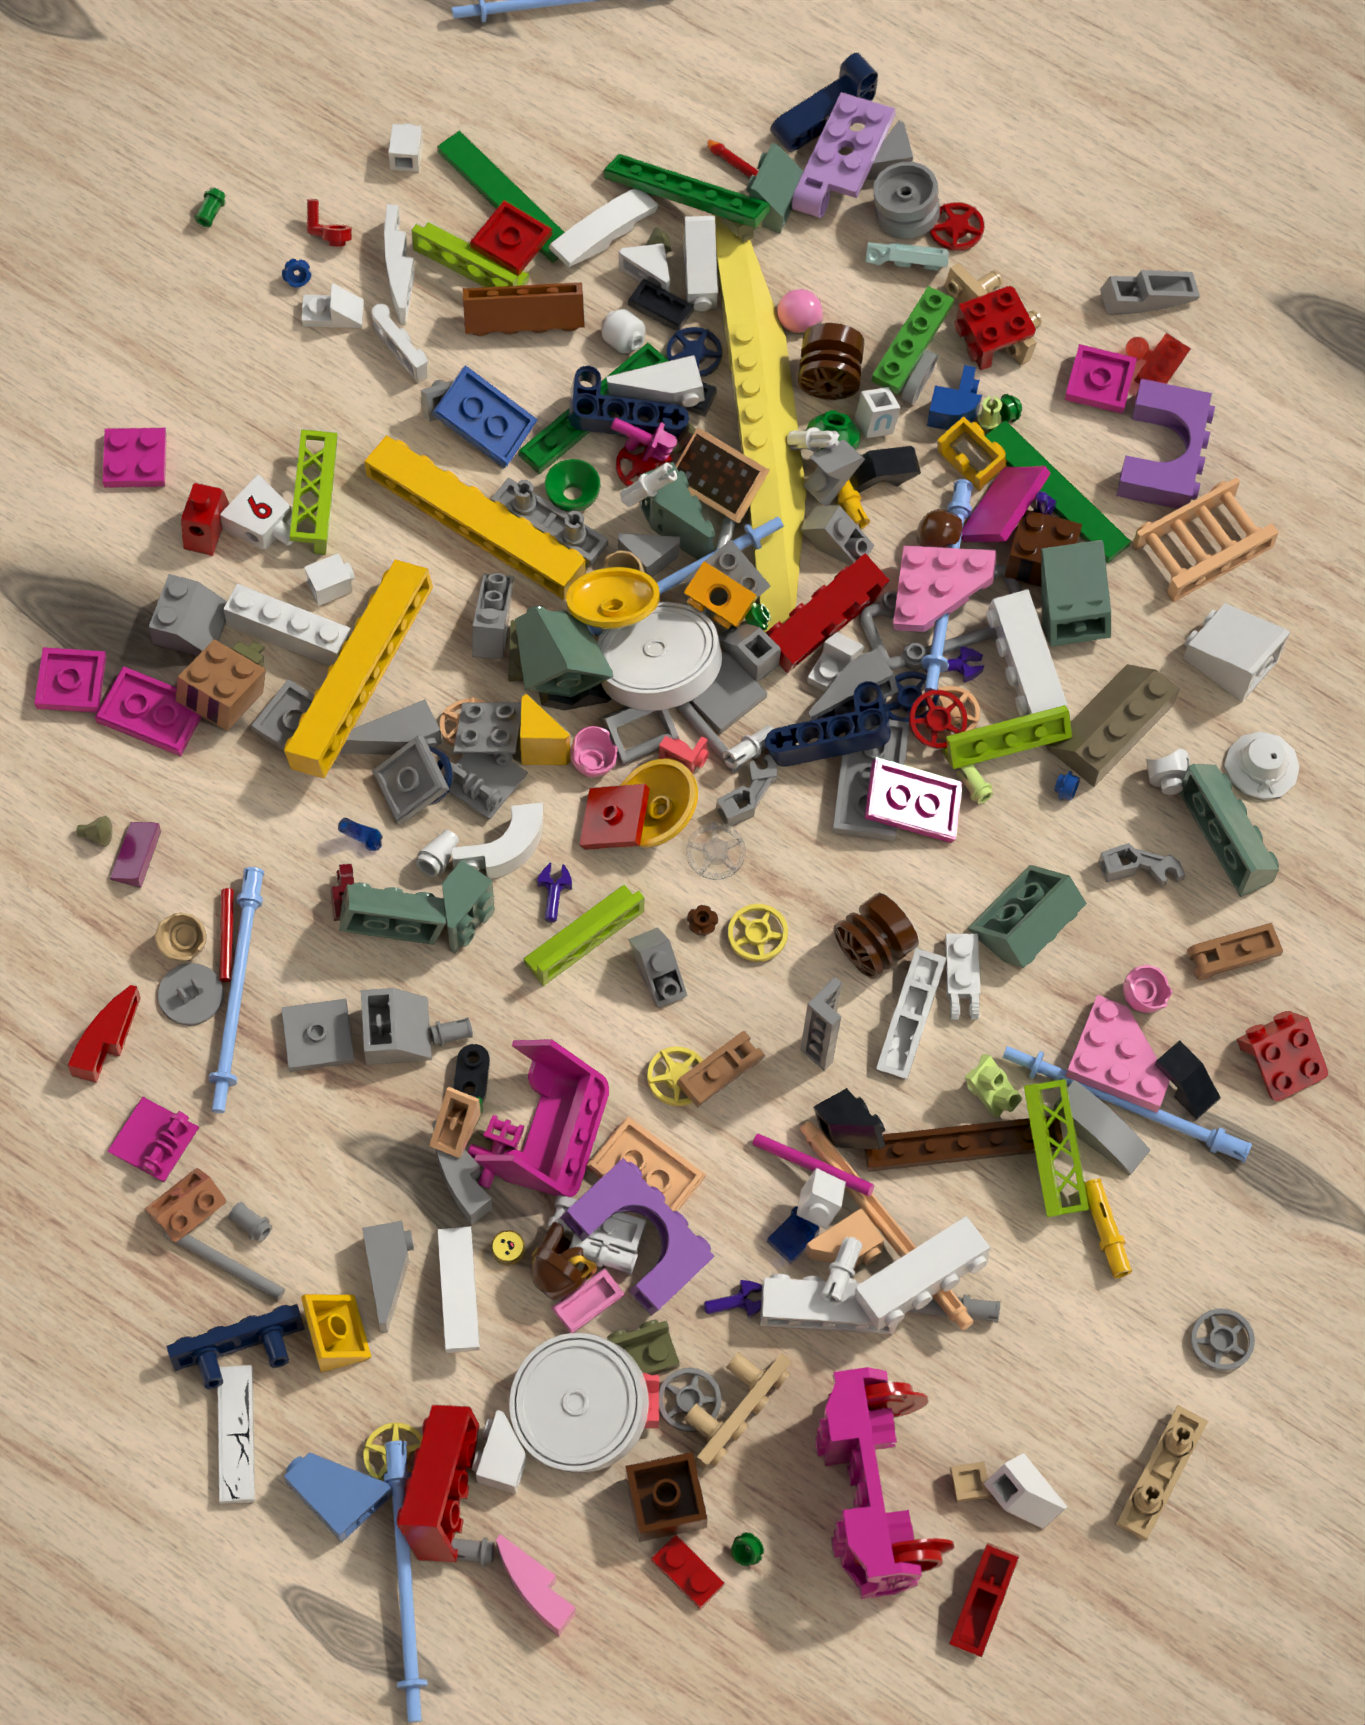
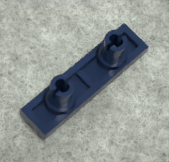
(222, 1340)

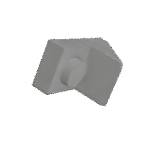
(833, 471)

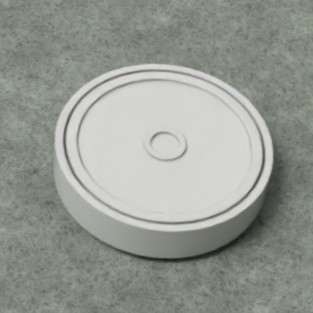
(662, 658)
(579, 1403)

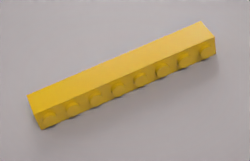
(475, 516)
(358, 669)

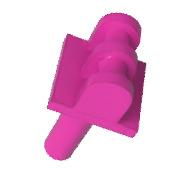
(658, 445)
(499, 1144)

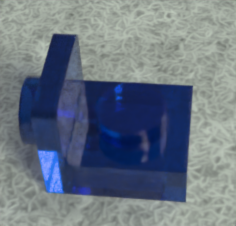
(792, 1236)

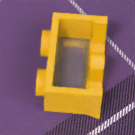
(971, 452)

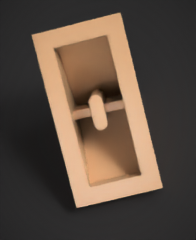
(455, 1122)

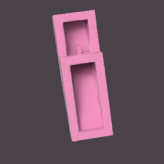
(534, 1586)

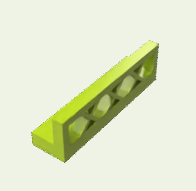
(459, 257)
(324, 494)
(1008, 737)
(584, 934)
(1043, 1148)

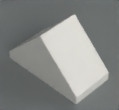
(646, 263)

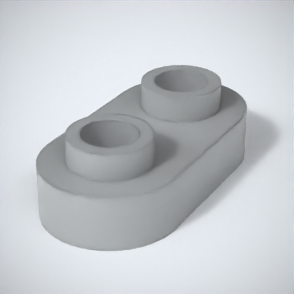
(919, 377)

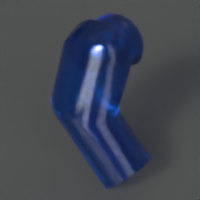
(362, 833)

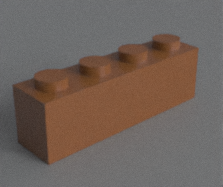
(523, 308)

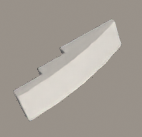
(602, 226)
(398, 266)
(911, 1013)
(458, 1290)

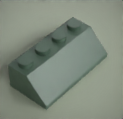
(1228, 828)

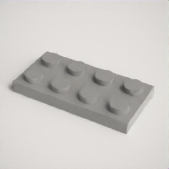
(855, 782)

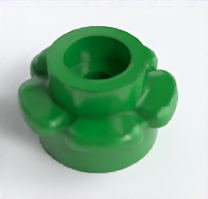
(1011, 408)
(758, 616)
(741, 1551)

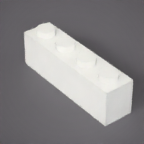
(285, 625)
(1025, 653)
(922, 1273)
(800, 1305)

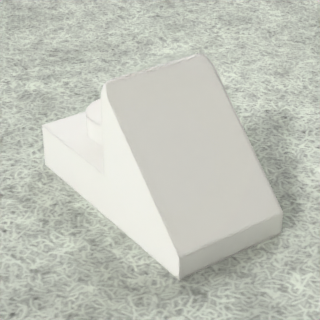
(334, 310)
(836, 655)

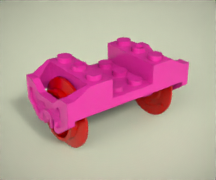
(873, 1545)

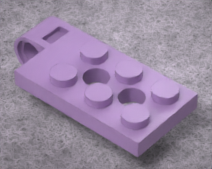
(838, 172)

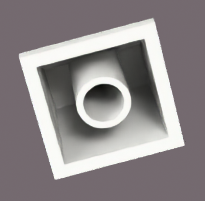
(1235, 649)

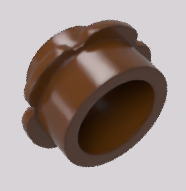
(702, 928)

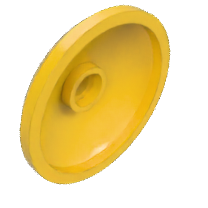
(613, 597)
(670, 799)

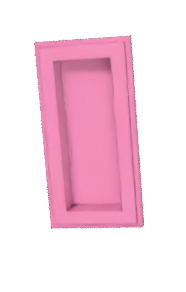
(588, 1302)

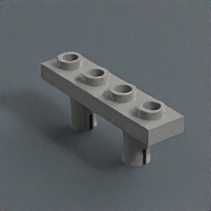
(566, 528)

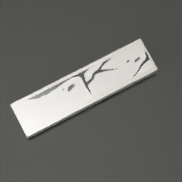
(236, 1435)

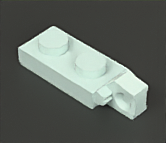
(905, 255)

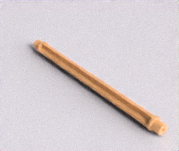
(882, 1219)

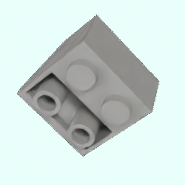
(395, 1026)

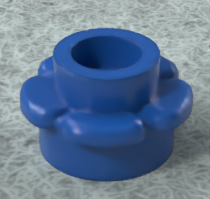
(300, 279)
(1067, 786)

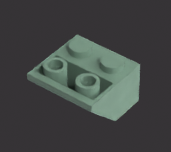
(776, 185)
(467, 903)

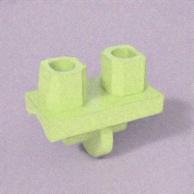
(992, 1087)

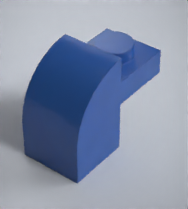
(951, 404)

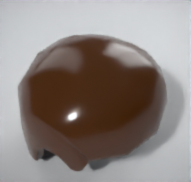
(939, 529)

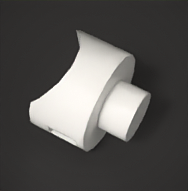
(1169, 771)

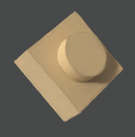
(969, 1481)

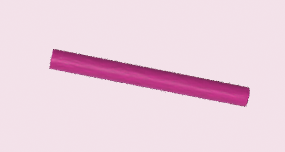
(812, 1163)

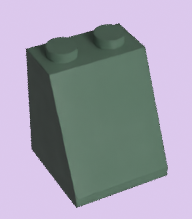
(559, 653)

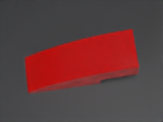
(104, 1035)
(984, 1599)

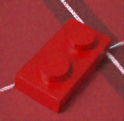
(687, 1572)

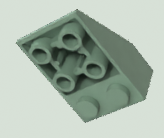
(679, 515)
(1075, 593)

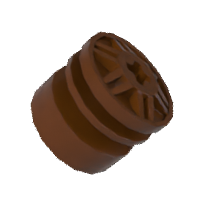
(831, 361)
(876, 935)

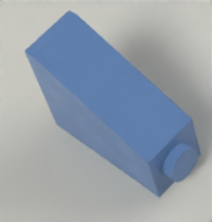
(336, 1493)

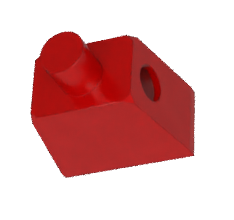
(203, 512)

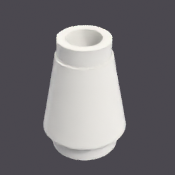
(437, 853)

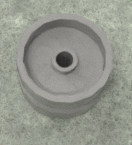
(906, 200)

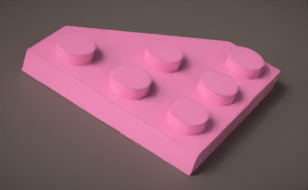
(938, 583)
(1117, 1057)

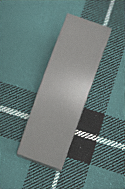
(1148, 291)
(1104, 1129)
(460, 1178)

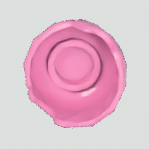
(799, 310)
(593, 752)
(1146, 989)

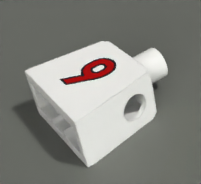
(258, 515)

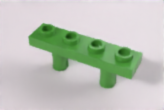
(912, 339)

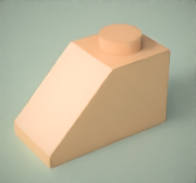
(857, 1225)

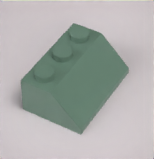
(392, 913)
(1028, 915)

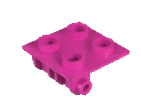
(153, 1139)

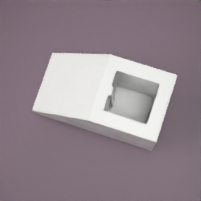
(502, 1458)
(1025, 1492)

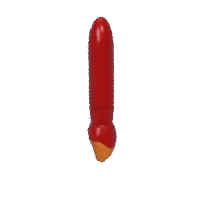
(720, 150)

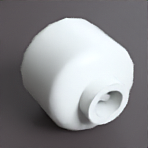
(623, 331)

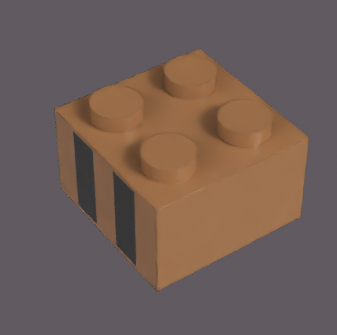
(220, 685)

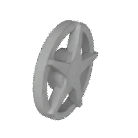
(1222, 1340)
(688, 1397)

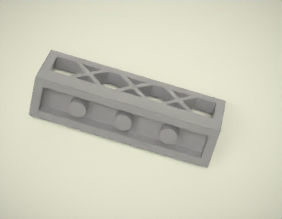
(822, 1025)

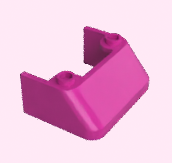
(562, 1125)

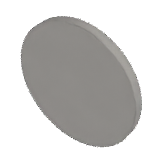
(190, 994)

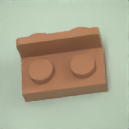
(186, 1204)

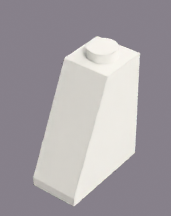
(700, 262)

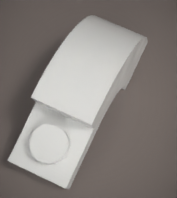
(511, 849)

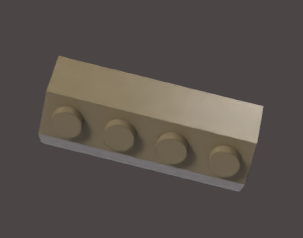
(1115, 721)

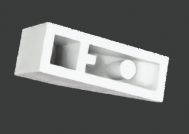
(665, 382)

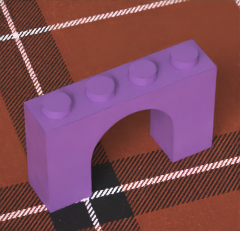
(1185, 413)
(681, 1250)

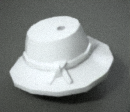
(1254, 770)

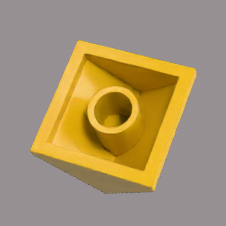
(542, 737)
(335, 1330)

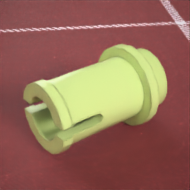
(990, 415)
(975, 784)

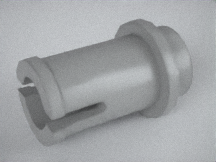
(451, 1031)
(251, 1222)
(474, 1550)

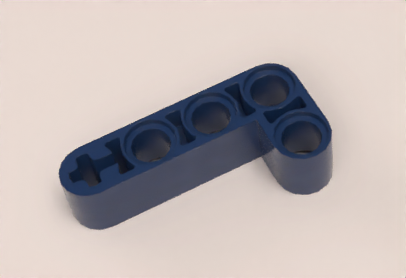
(810, 116)
(627, 408)
(782, 740)

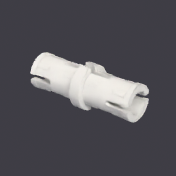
(606, 1254)

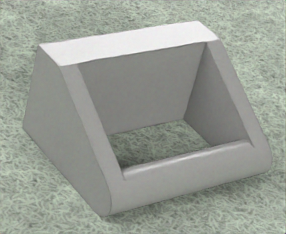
(626, 715)

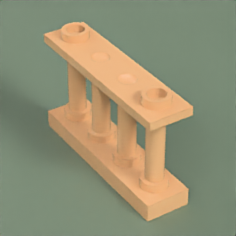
(1207, 566)

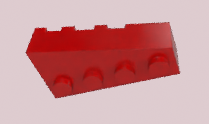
(828, 611)
(439, 1483)

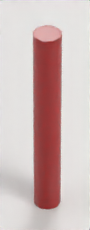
(226, 935)

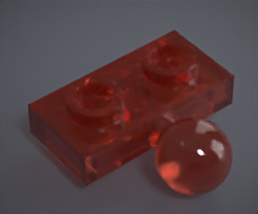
(1161, 362)

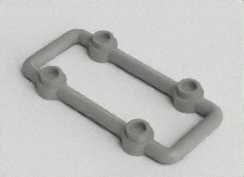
(915, 652)

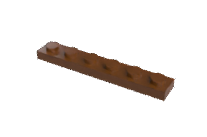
(957, 1144)

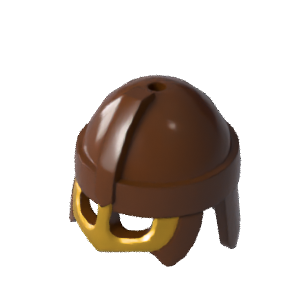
(556, 1265)

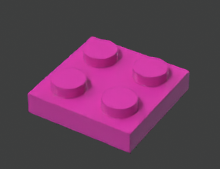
(1100, 378)
(134, 457)
(70, 680)

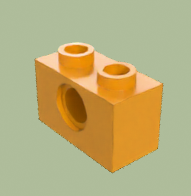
(710, 579)

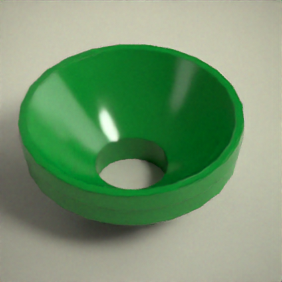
(847, 430)
(572, 474)

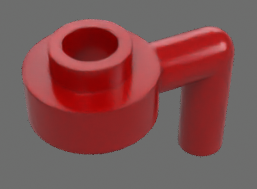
(335, 233)

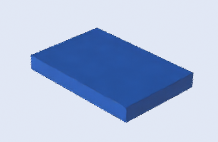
(484, 416)

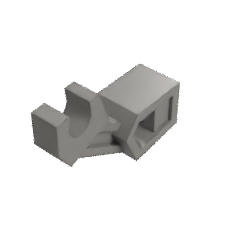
(760, 782)
(1154, 863)

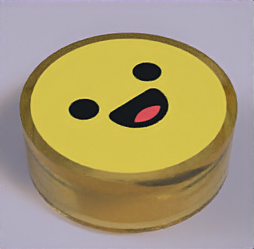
(508, 1247)

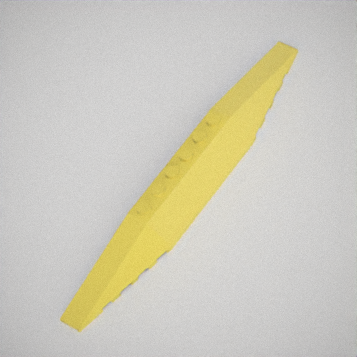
(764, 415)

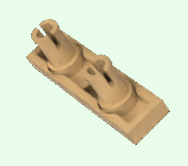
(965, 288)
(719, 1433)
(1161, 1473)

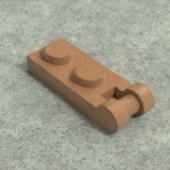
(1235, 950)
(720, 1069)

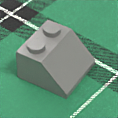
(187, 616)

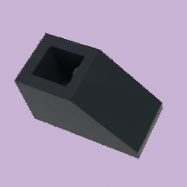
(849, 1123)

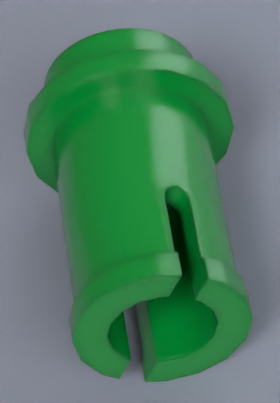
(213, 201)

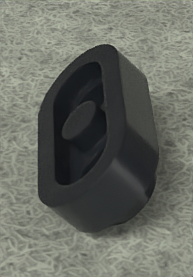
(472, 1073)

